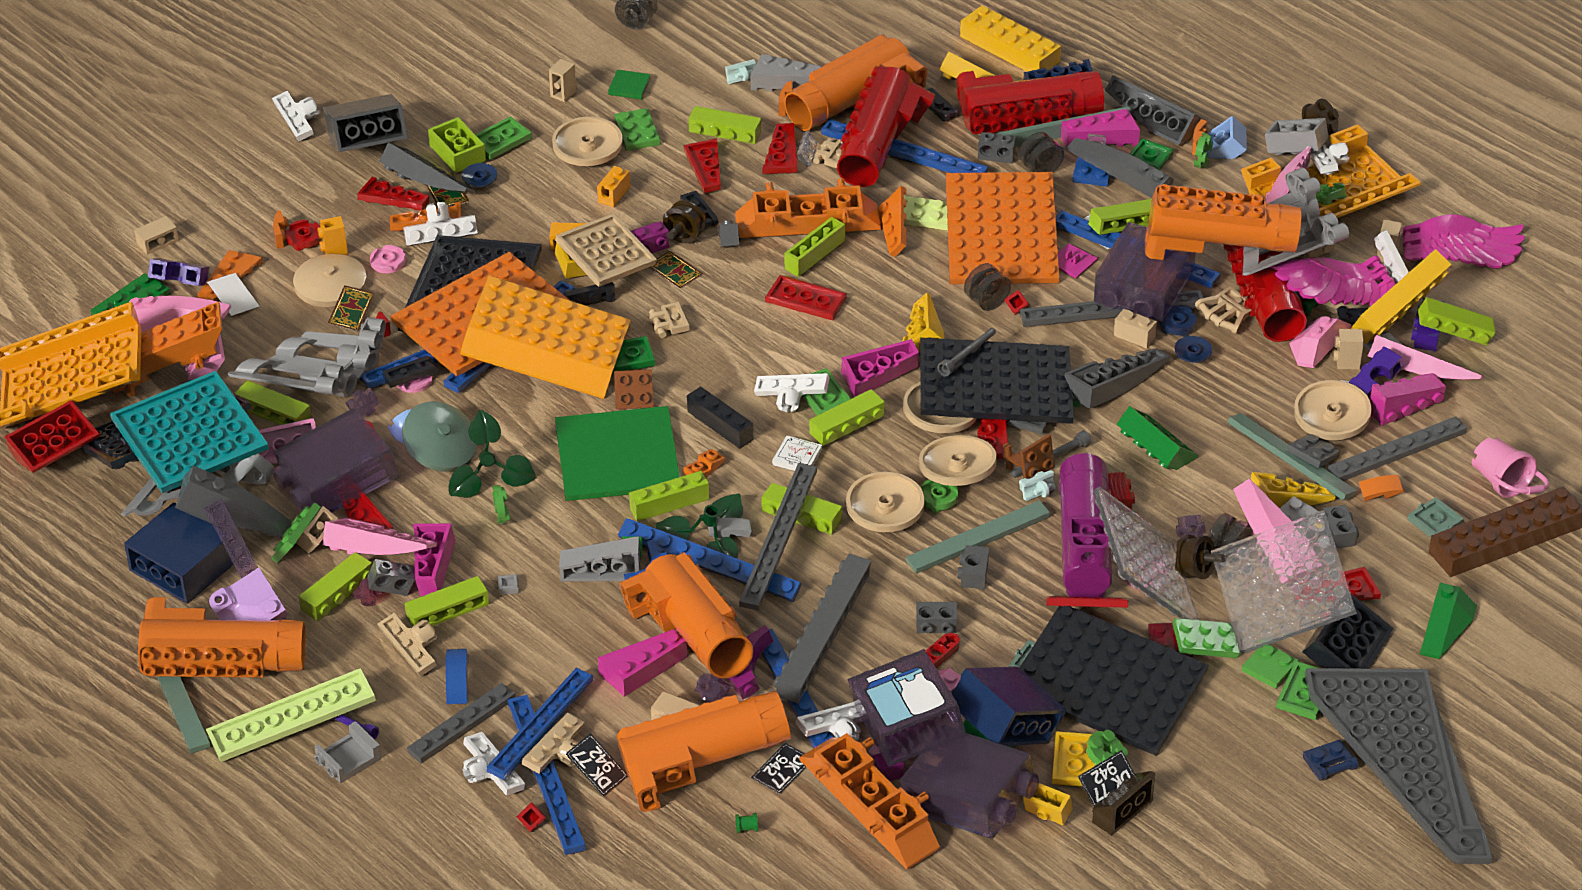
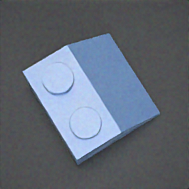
(1228, 139)

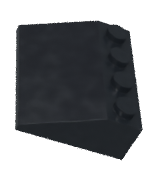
(1349, 641)

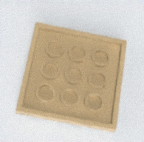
(605, 250)

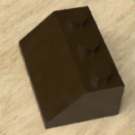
(1124, 802)

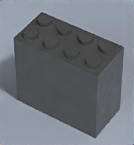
(365, 122)

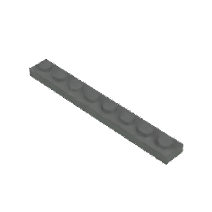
(1398, 449)

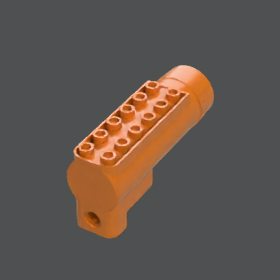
(840, 82)
(1189, 217)
(685, 600)
(188, 645)
(667, 750)

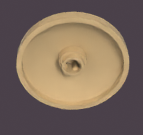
(587, 141)
(324, 276)
(1332, 410)
(934, 424)
(957, 460)
(885, 502)

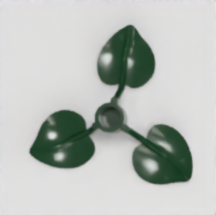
(482, 431)
(725, 507)

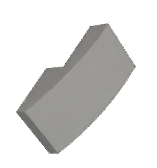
(734, 526)

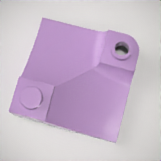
(248, 600)

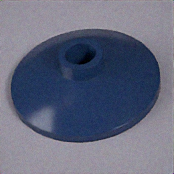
(479, 175)
(1193, 349)

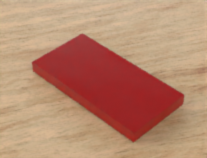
(806, 297)
(1086, 601)

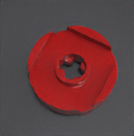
(299, 241)

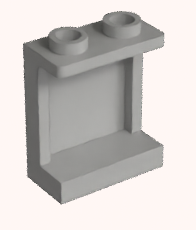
(349, 754)

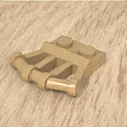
(1227, 299)

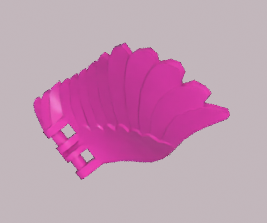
(1463, 240)
(1336, 280)

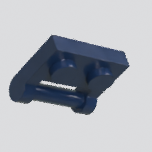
(1328, 755)

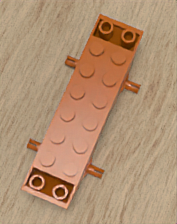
(782, 214)
(180, 340)
(882, 809)

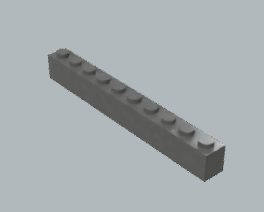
(823, 628)

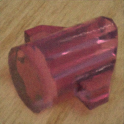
(367, 596)

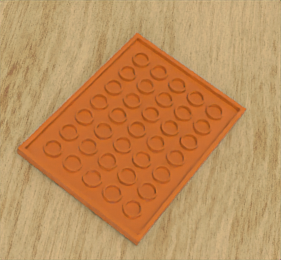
(1004, 223)
(444, 316)

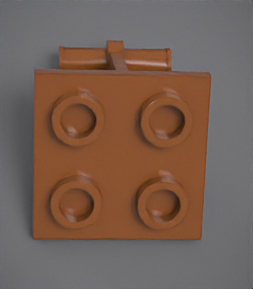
(633, 389)
(1033, 458)

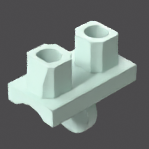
(739, 71)
(1039, 485)

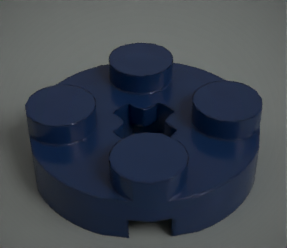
(1184, 326)

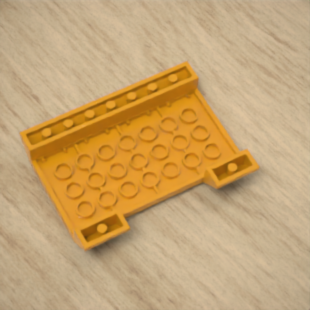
(1365, 176)
(545, 336)
(70, 364)

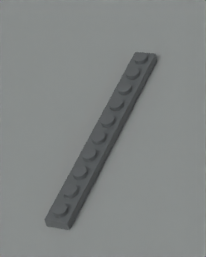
(1088, 310)
(777, 537)

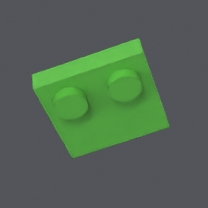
(1269, 665)

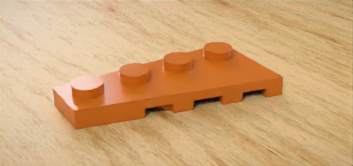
(405, 219)
(893, 221)
(232, 263)

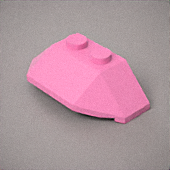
(1316, 340)

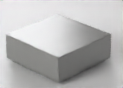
(508, 584)

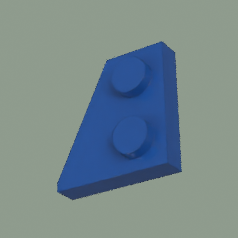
(1089, 174)

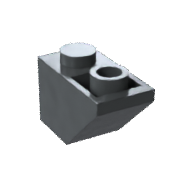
(728, 234)

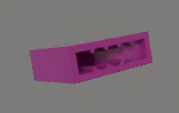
(745, 682)

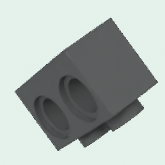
(996, 147)
(1342, 526)
(391, 577)
(936, 617)

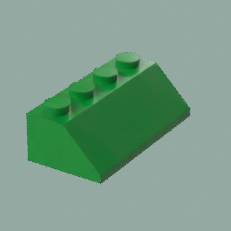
(1156, 439)

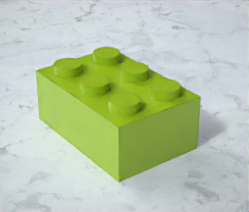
(456, 144)

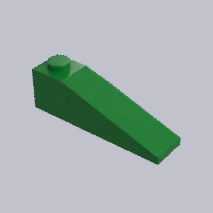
(1448, 619)

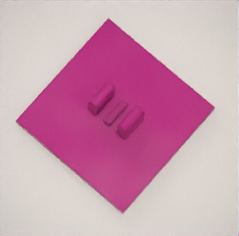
(1074, 260)

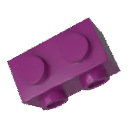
(653, 236)

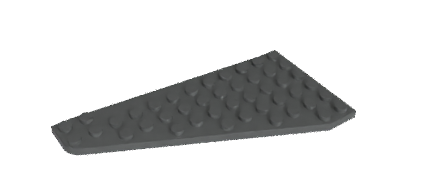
(1402, 739)

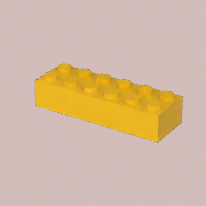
(1009, 40)
(1402, 296)

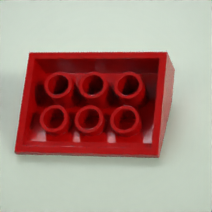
(50, 437)

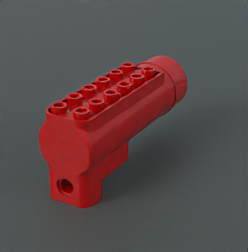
(1006, 105)
(879, 118)
(1273, 304)

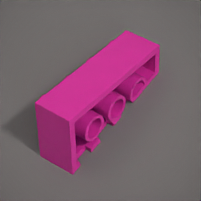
(1116, 125)
(878, 366)
(1405, 397)
(433, 562)
(642, 661)

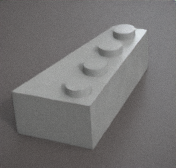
(600, 561)

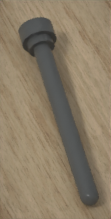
(946, 367)
(1081, 439)

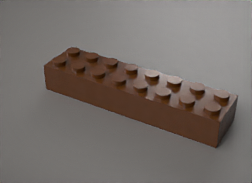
(1506, 531)

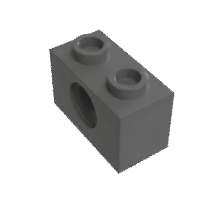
(974, 567)

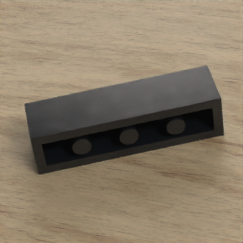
(720, 417)

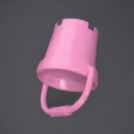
(1507, 468)

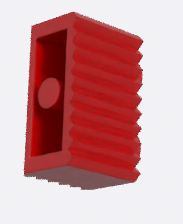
(1120, 488)

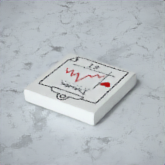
(796, 451)

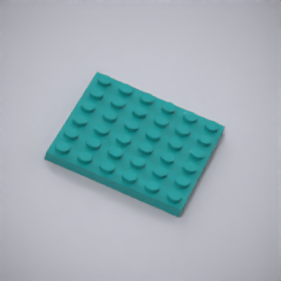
(188, 427)

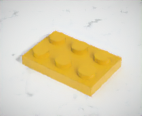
(1070, 758)

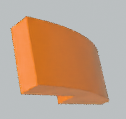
(786, 89)
(1200, 127)
(279, 226)
(707, 463)
(1383, 485)

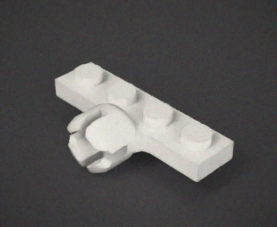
(297, 113)
(1329, 159)
(439, 224)
(1391, 256)
(791, 388)
(836, 720)
(483, 754)

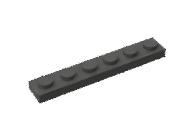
(460, 723)

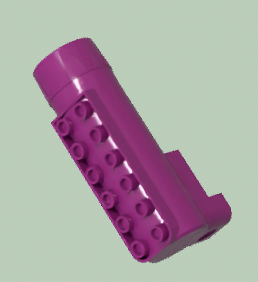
(1084, 541)

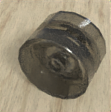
(635, 13)
(1041, 153)
(987, 286)
(1228, 530)

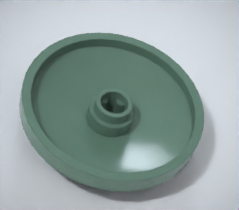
(438, 436)

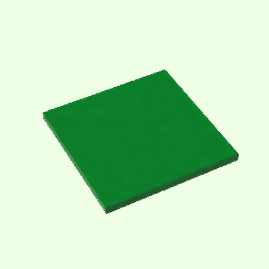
(615, 452)

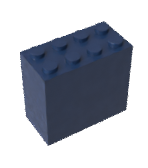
(177, 553)
(1007, 706)

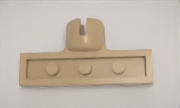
(411, 641)
(555, 744)

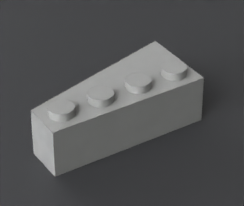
(775, 72)

